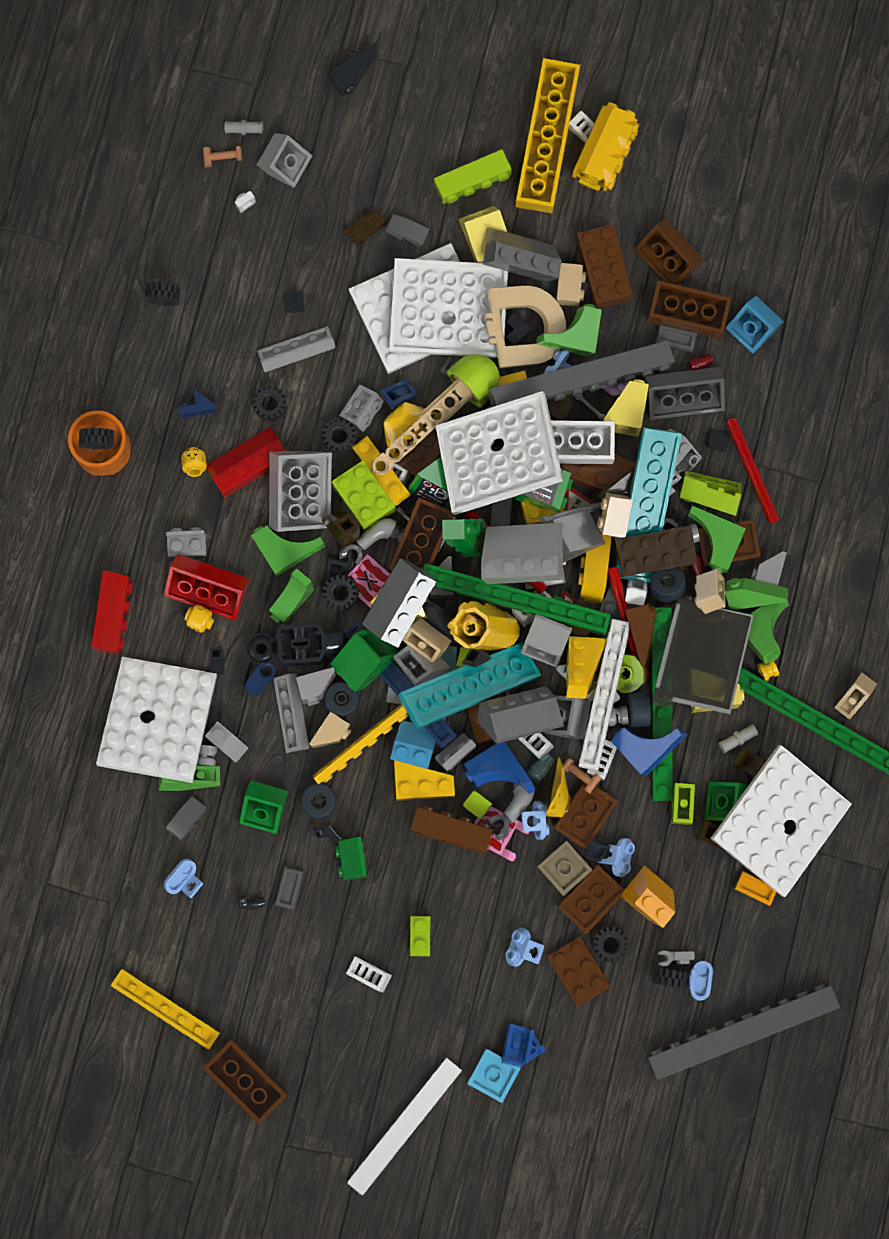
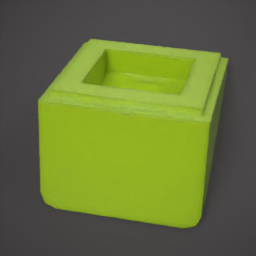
(477, 805)

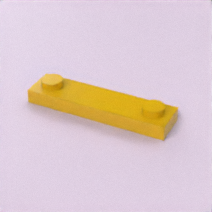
(389, 481)

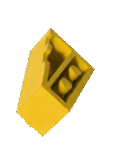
(595, 572)
(582, 663)
(421, 783)

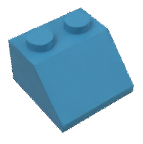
(754, 324)
(413, 745)

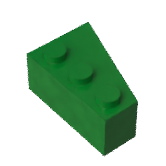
(465, 535)

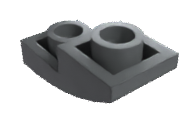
(407, 229)
(186, 817)

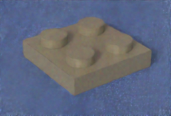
(564, 868)

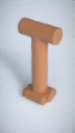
(208, 156)
(591, 782)

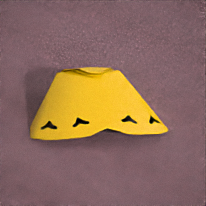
(400, 420)
(560, 797)

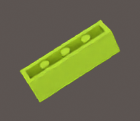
(472, 177)

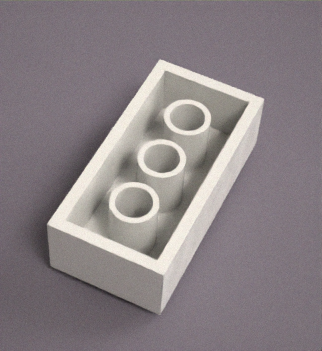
(584, 441)

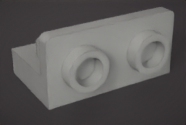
(362, 407)
(186, 543)
(455, 752)

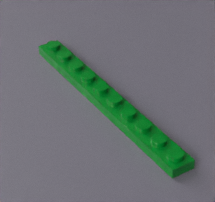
(519, 600)
(661, 715)
(814, 721)

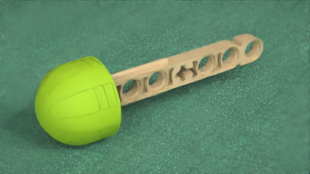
(471, 380)

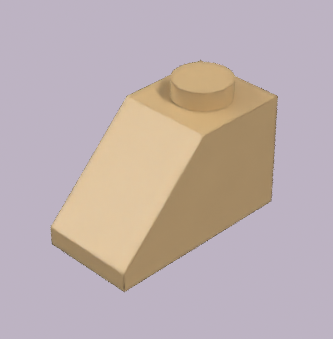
(856, 695)
(331, 731)

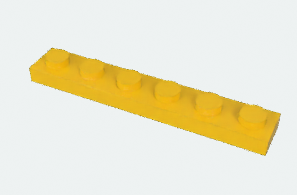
(355, 748)
(165, 1009)

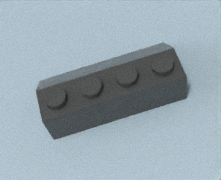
(521, 255)
(685, 393)
(399, 602)
(520, 714)

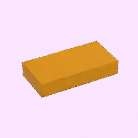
(755, 888)

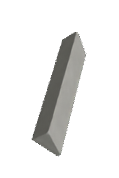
(296, 349)
(291, 713)

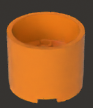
(102, 461)

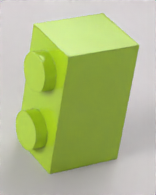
(683, 804)
(420, 936)

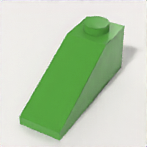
(752, 593)
(204, 777)

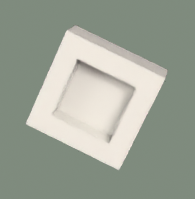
(244, 201)

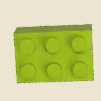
(363, 495)

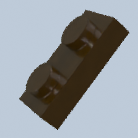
(365, 226)

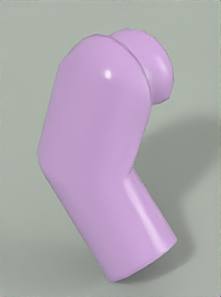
(615, 389)

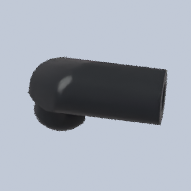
(327, 831)
(252, 904)

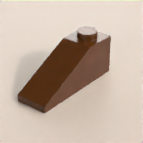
(642, 625)

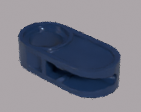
(257, 682)

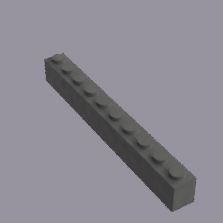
(588, 375)
(743, 1032)

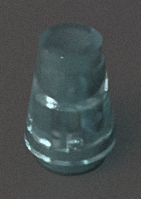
(540, 768)

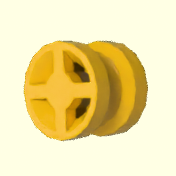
(768, 670)

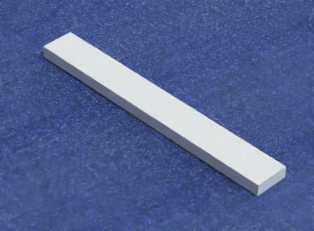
(604, 694)
(404, 1126)

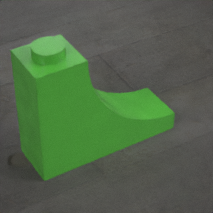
(581, 334)
(723, 537)
(282, 553)
(292, 597)
(761, 632)

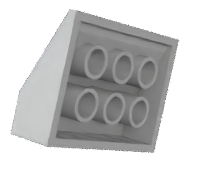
(299, 490)
(523, 553)

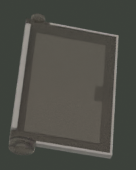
(702, 657)

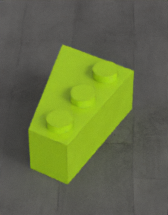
(711, 492)

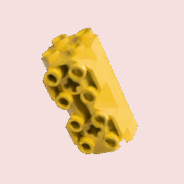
(605, 147)
(484, 627)

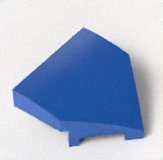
(520, 1046)

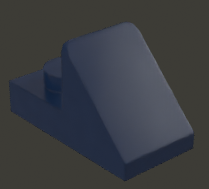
(398, 393)
(202, 407)

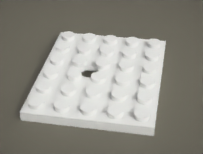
(428, 290)
(374, 305)
(524, 464)
(171, 741)
(755, 827)

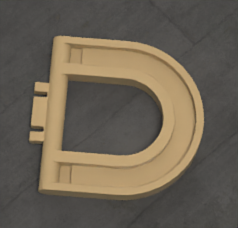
(522, 297)

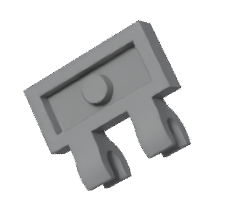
(680, 957)

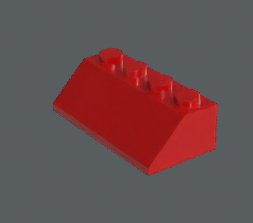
(244, 462)
(206, 586)
(111, 613)

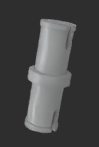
(244, 127)
(738, 738)

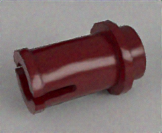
(701, 362)
(698, 568)

